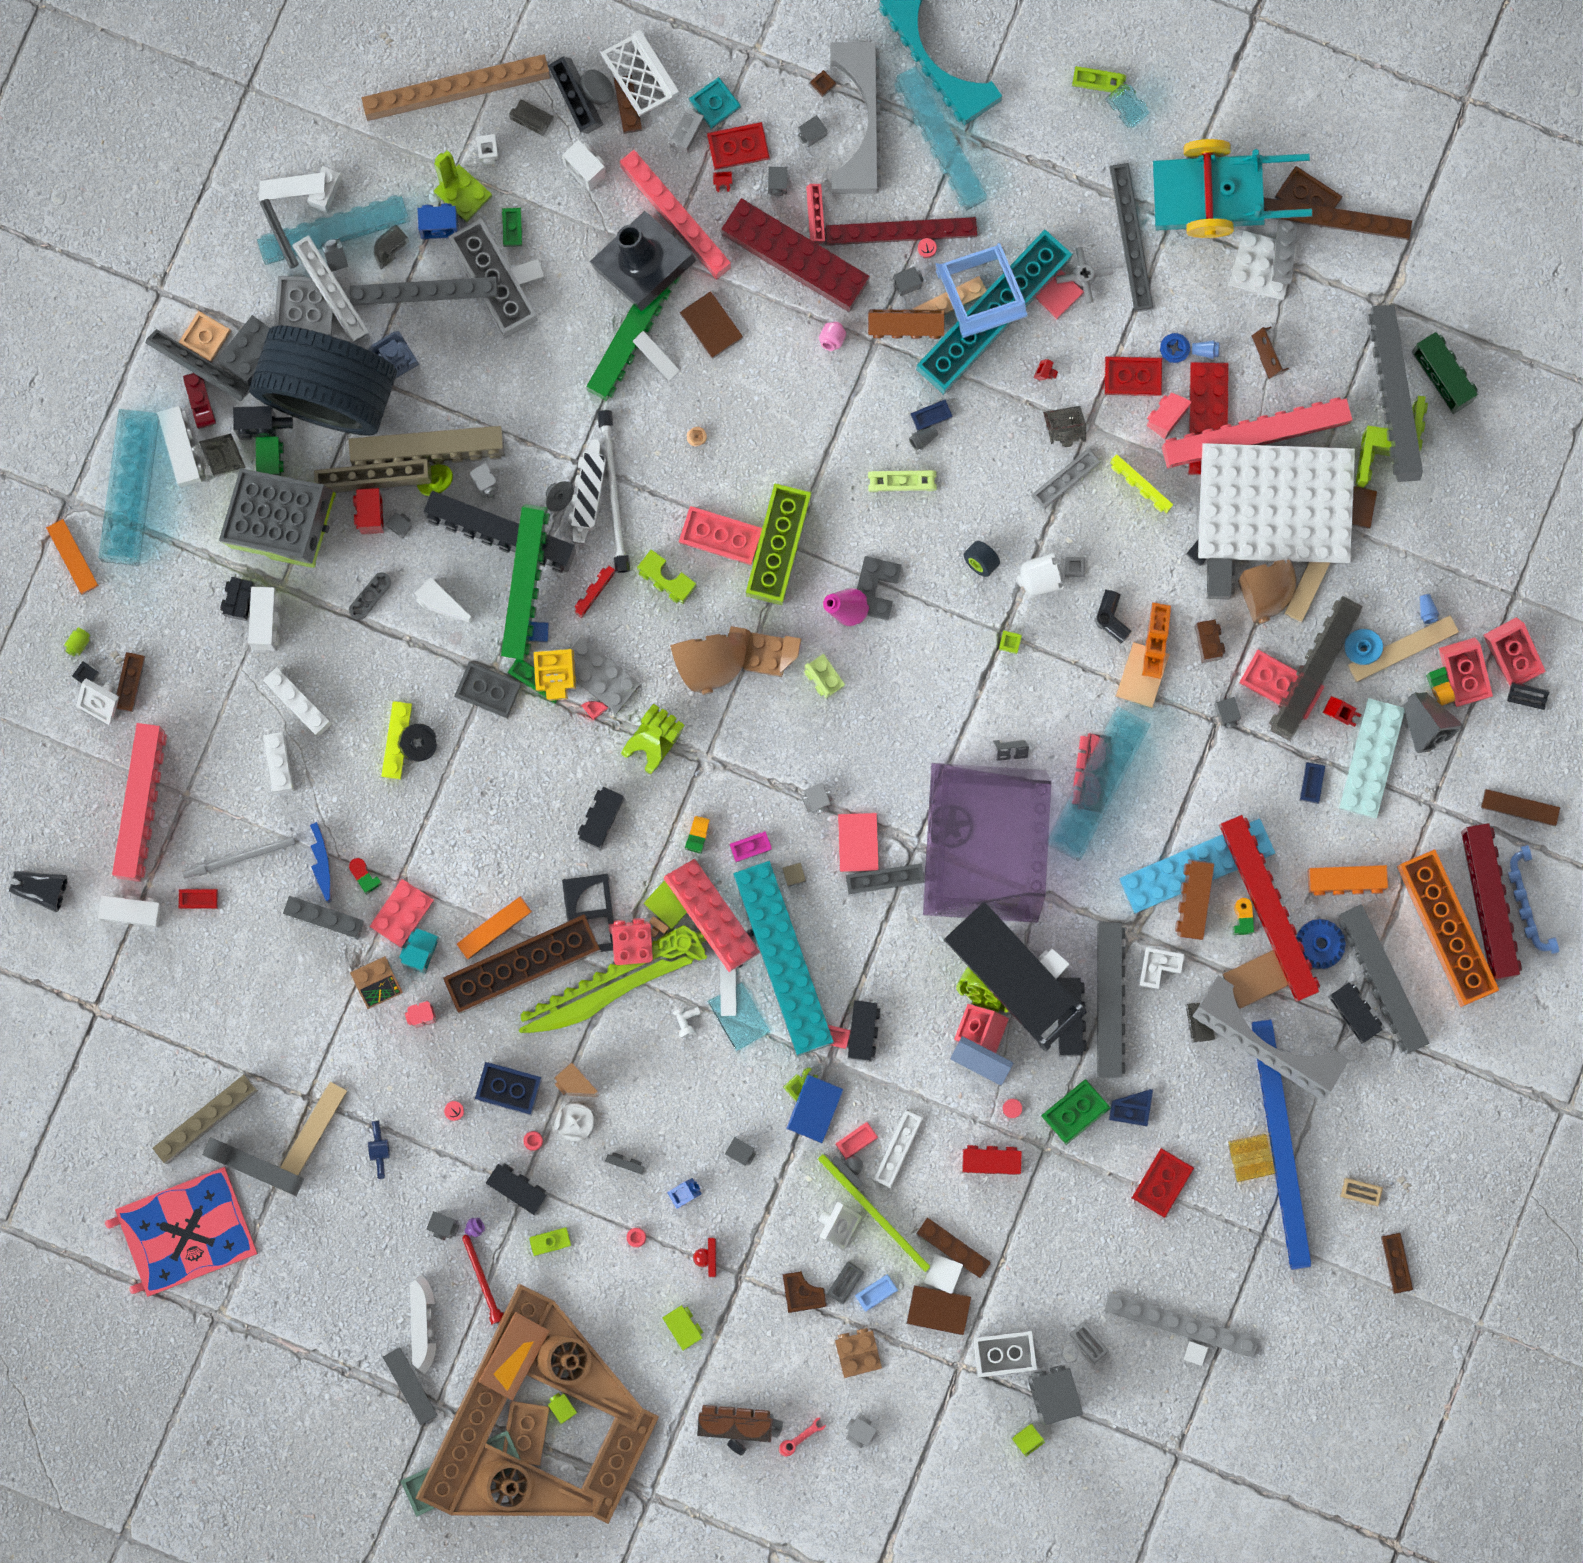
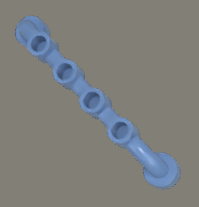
(1521, 895)

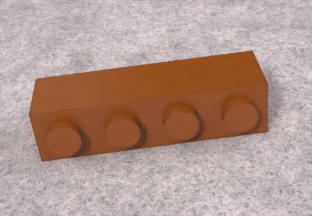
(906, 323)
(1195, 899)

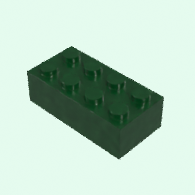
(1445, 372)

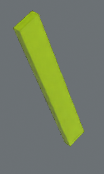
(873, 1212)

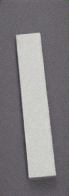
(330, 289)

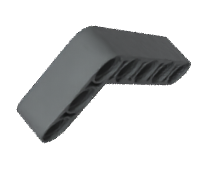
(253, 1166)

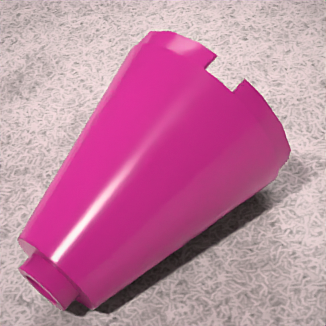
(847, 606)

